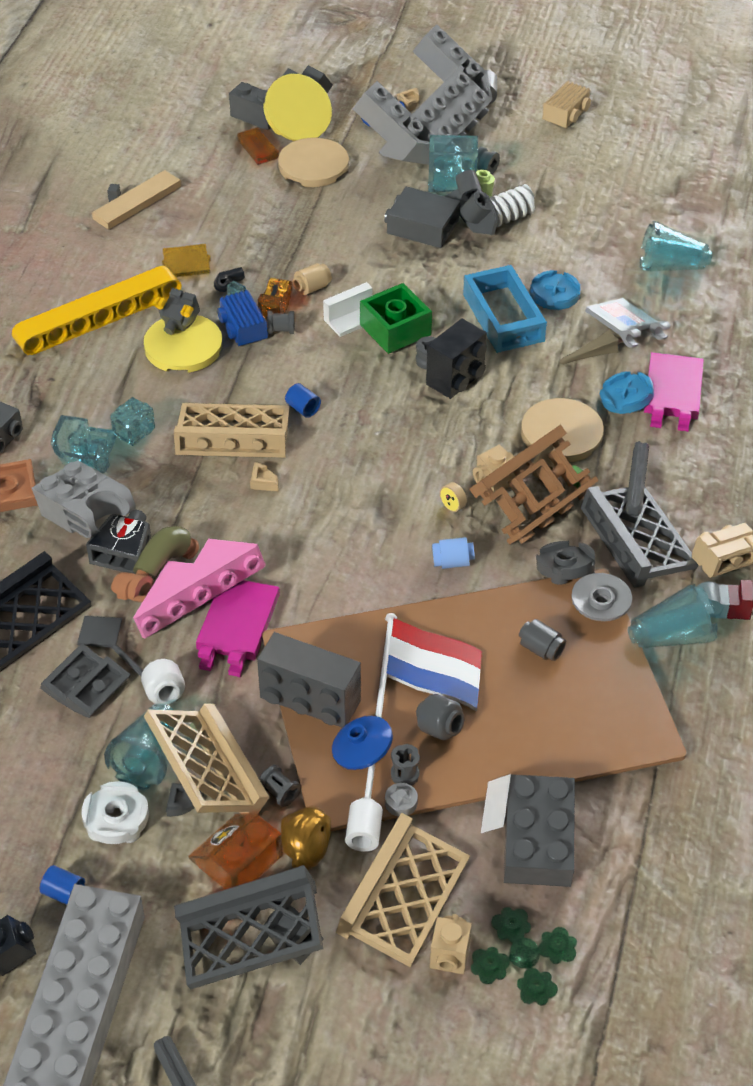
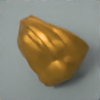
(306, 836)

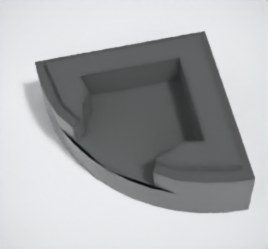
(178, 801)

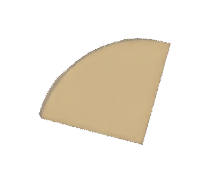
(409, 98)
(263, 478)

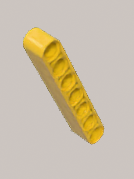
(94, 310)

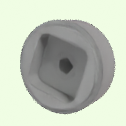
(401, 799)

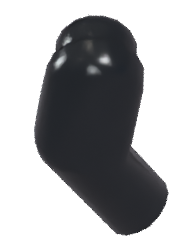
(226, 277)

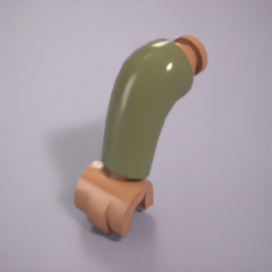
(165, 544)

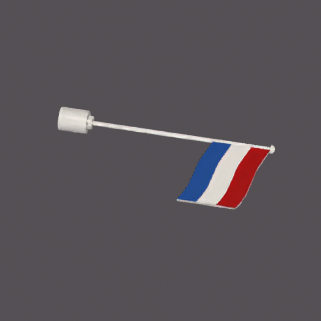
(428, 665)

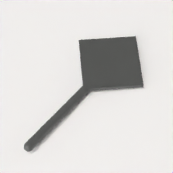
(104, 633)

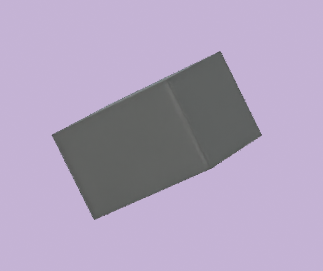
(113, 191)

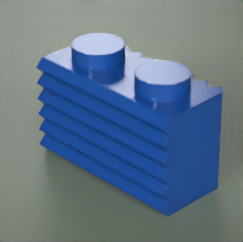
(242, 318)

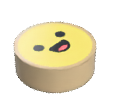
(453, 497)

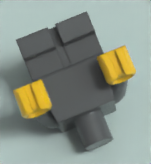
(178, 310)

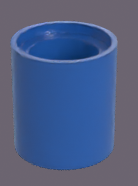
(302, 400)
(59, 883)

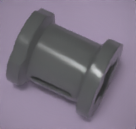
(281, 322)
(409, 769)
(280, 785)

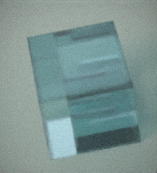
(235, 287)

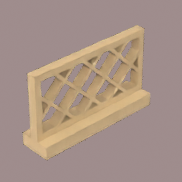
(240, 440)
(218, 751)
(375, 883)

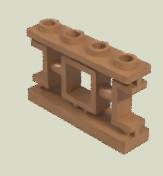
(523, 466)

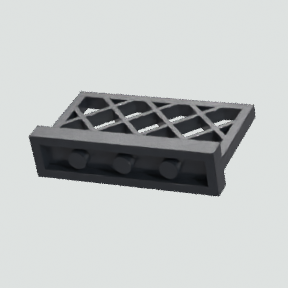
(23, 583)

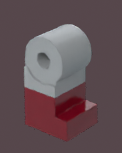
(730, 600)

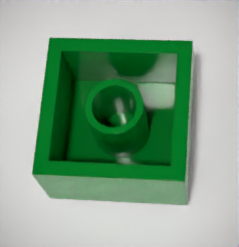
(395, 318)

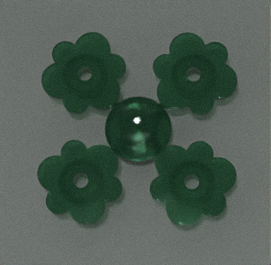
(524, 954)

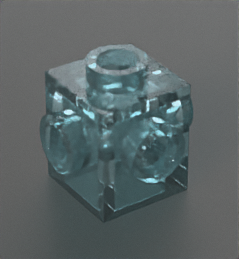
(133, 421)

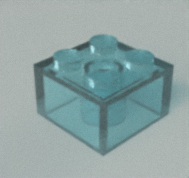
(448, 158)

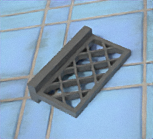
(620, 538)
(248, 899)

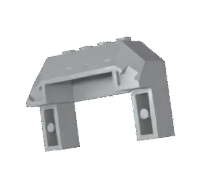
(445, 112)

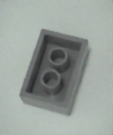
(309, 680)
(540, 831)

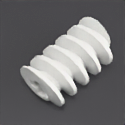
(513, 204)

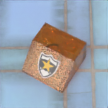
(239, 850)

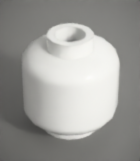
(163, 681)

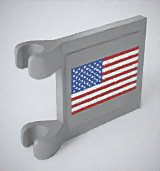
(627, 320)

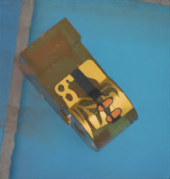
(275, 296)

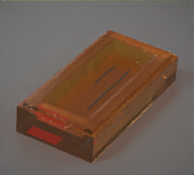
(258, 146)

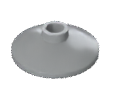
(601, 597)

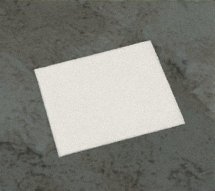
(495, 803)

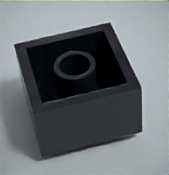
(456, 358)

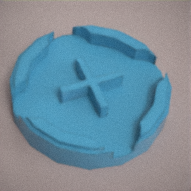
(555, 290)
(627, 392)

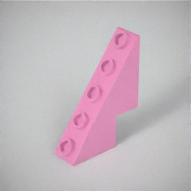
(189, 585)

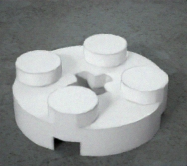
(115, 829)

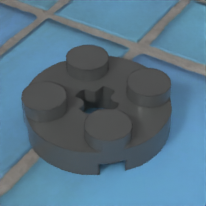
(565, 562)

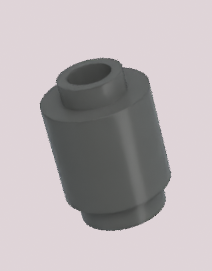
(542, 640)

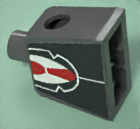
(119, 541)

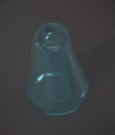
(672, 250)
(676, 621)
(137, 753)

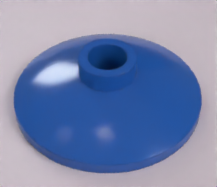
(362, 742)

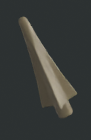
(604, 344)

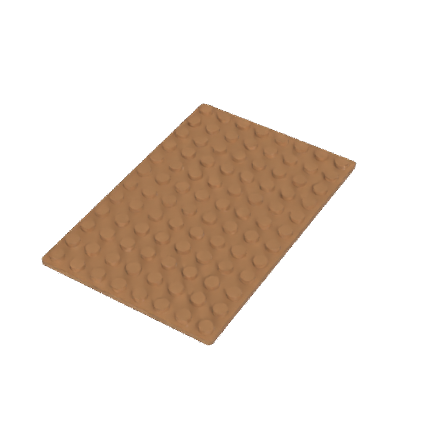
(534, 716)

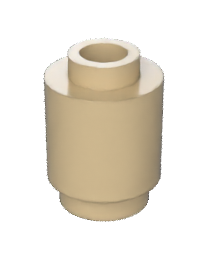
(311, 278)

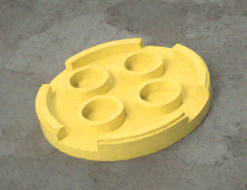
(297, 107)
(185, 349)

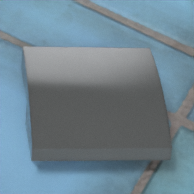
(84, 681)

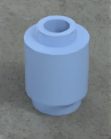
(453, 553)

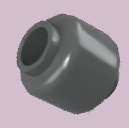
(440, 717)

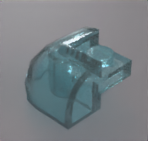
(77, 441)

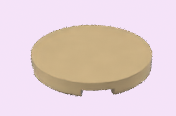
(313, 161)
(579, 421)

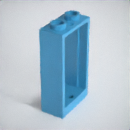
(504, 336)

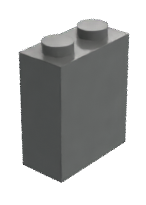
(422, 217)

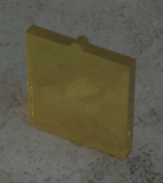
(187, 260)

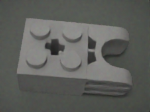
(80, 497)

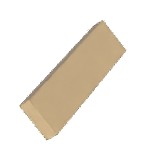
(136, 199)

